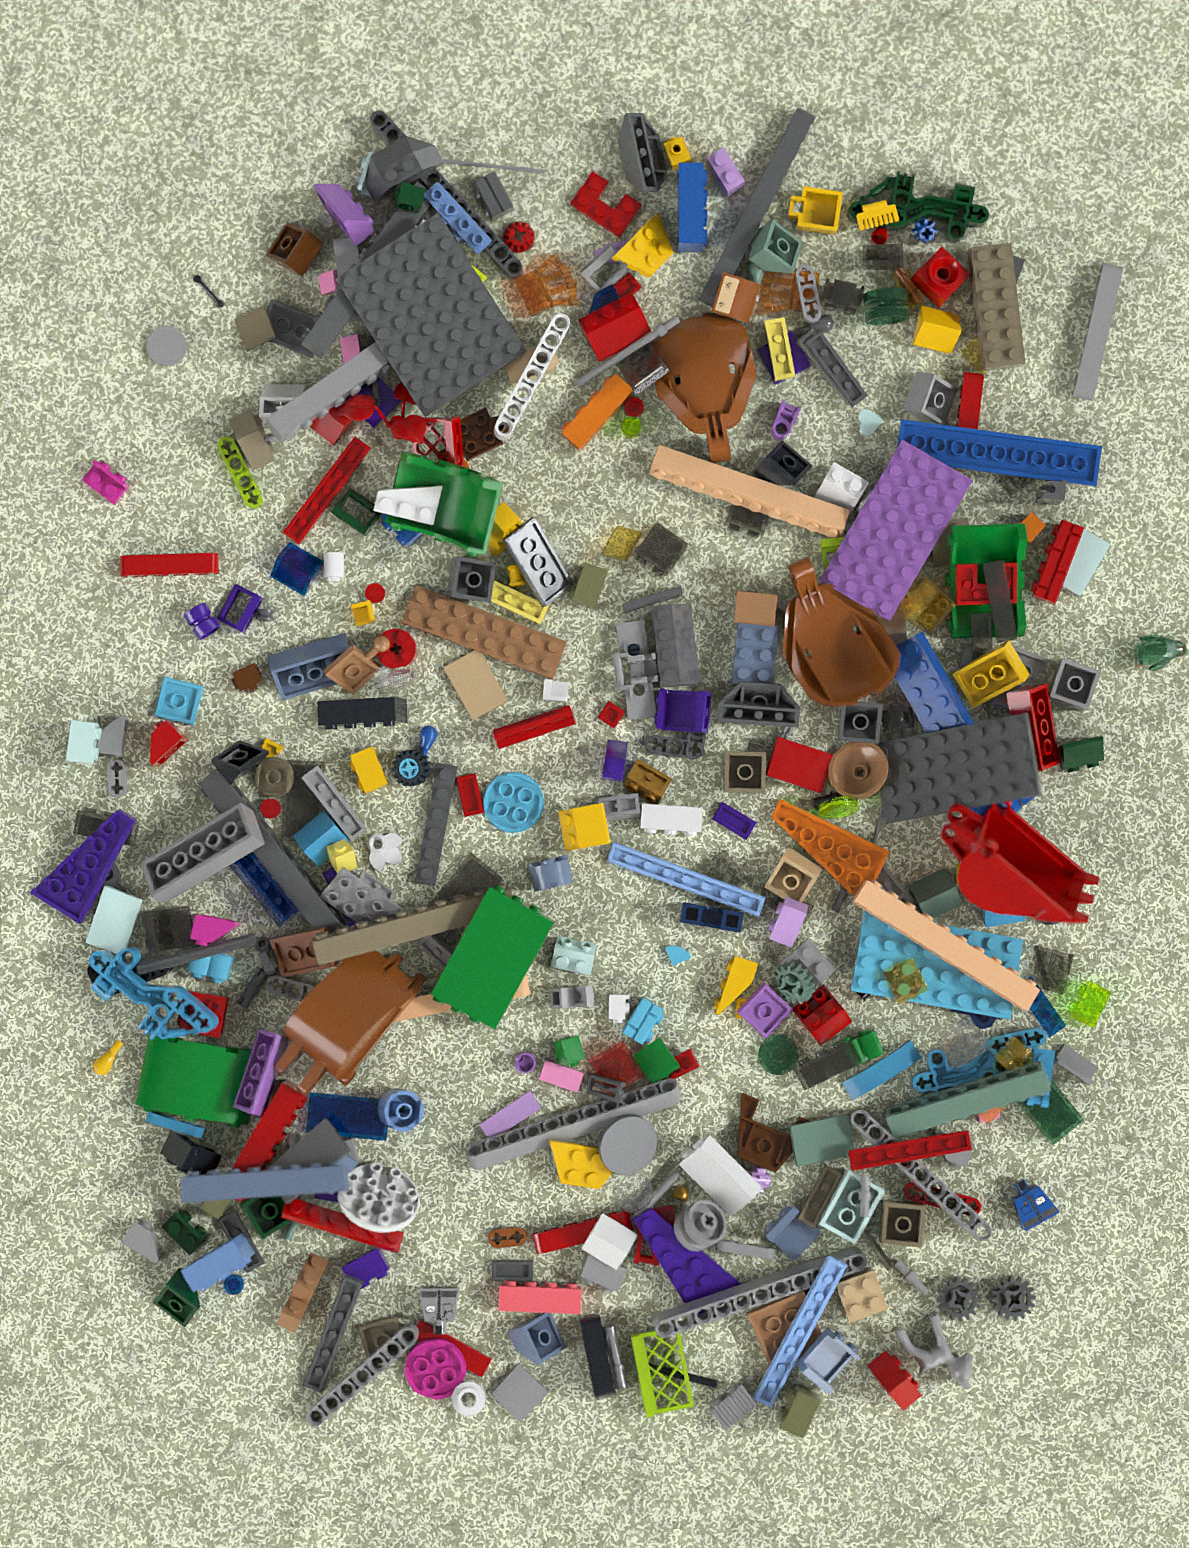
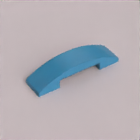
(881, 1070)

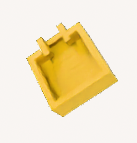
(819, 211)

